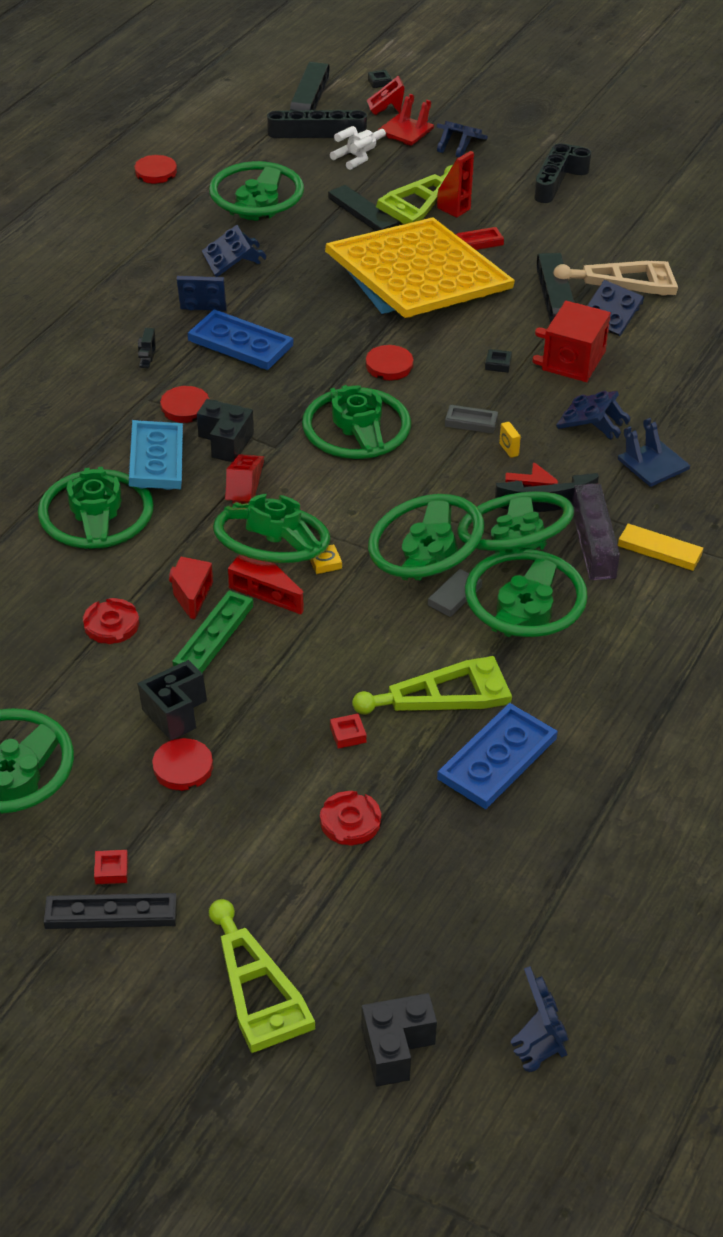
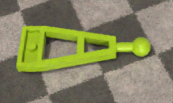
(405, 212)
(484, 675)
(273, 1023)

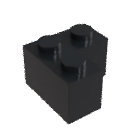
(227, 428)
(171, 696)
(392, 1030)

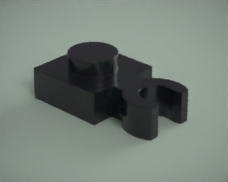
(146, 347)

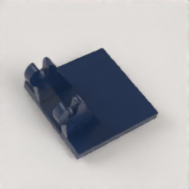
(468, 132)
(230, 249)
(201, 293)
(618, 301)
(594, 410)
(653, 461)
(544, 1031)

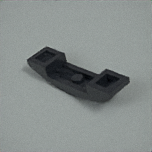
(564, 489)

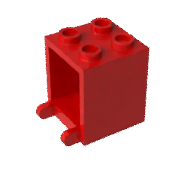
(574, 341)

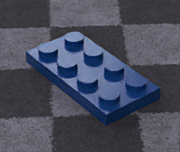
(240, 339)
(497, 755)

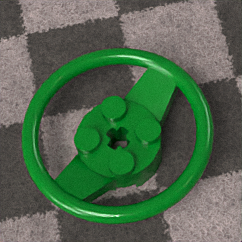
(257, 196)
(358, 414)
(94, 500)
(274, 520)
(521, 525)
(430, 544)
(527, 600)
(22, 761)

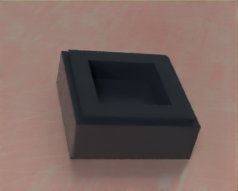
(379, 78)
(498, 360)

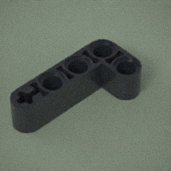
(560, 160)

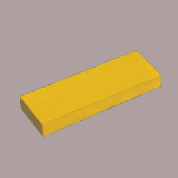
(660, 547)

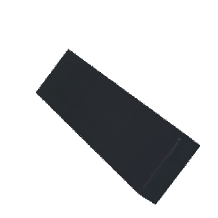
(362, 208)
(110, 911)

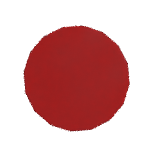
(155, 168)
(389, 362)
(182, 403)
(111, 621)
(182, 764)
(350, 818)

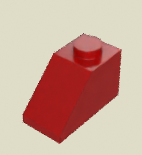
(191, 583)

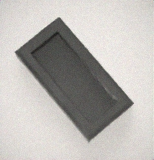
(471, 419)
(451, 594)

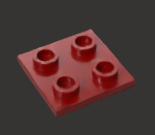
(408, 129)

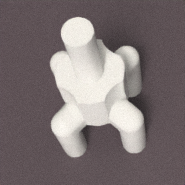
(357, 144)

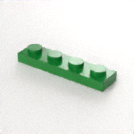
(215, 630)

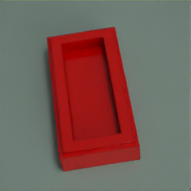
(482, 238)

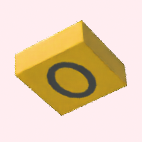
(509, 439)
(327, 561)

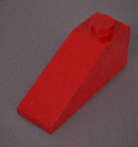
(456, 189)
(243, 478)
(265, 582)

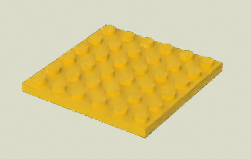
(419, 267)

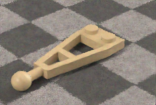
(658, 272)

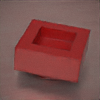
(348, 731)
(111, 867)

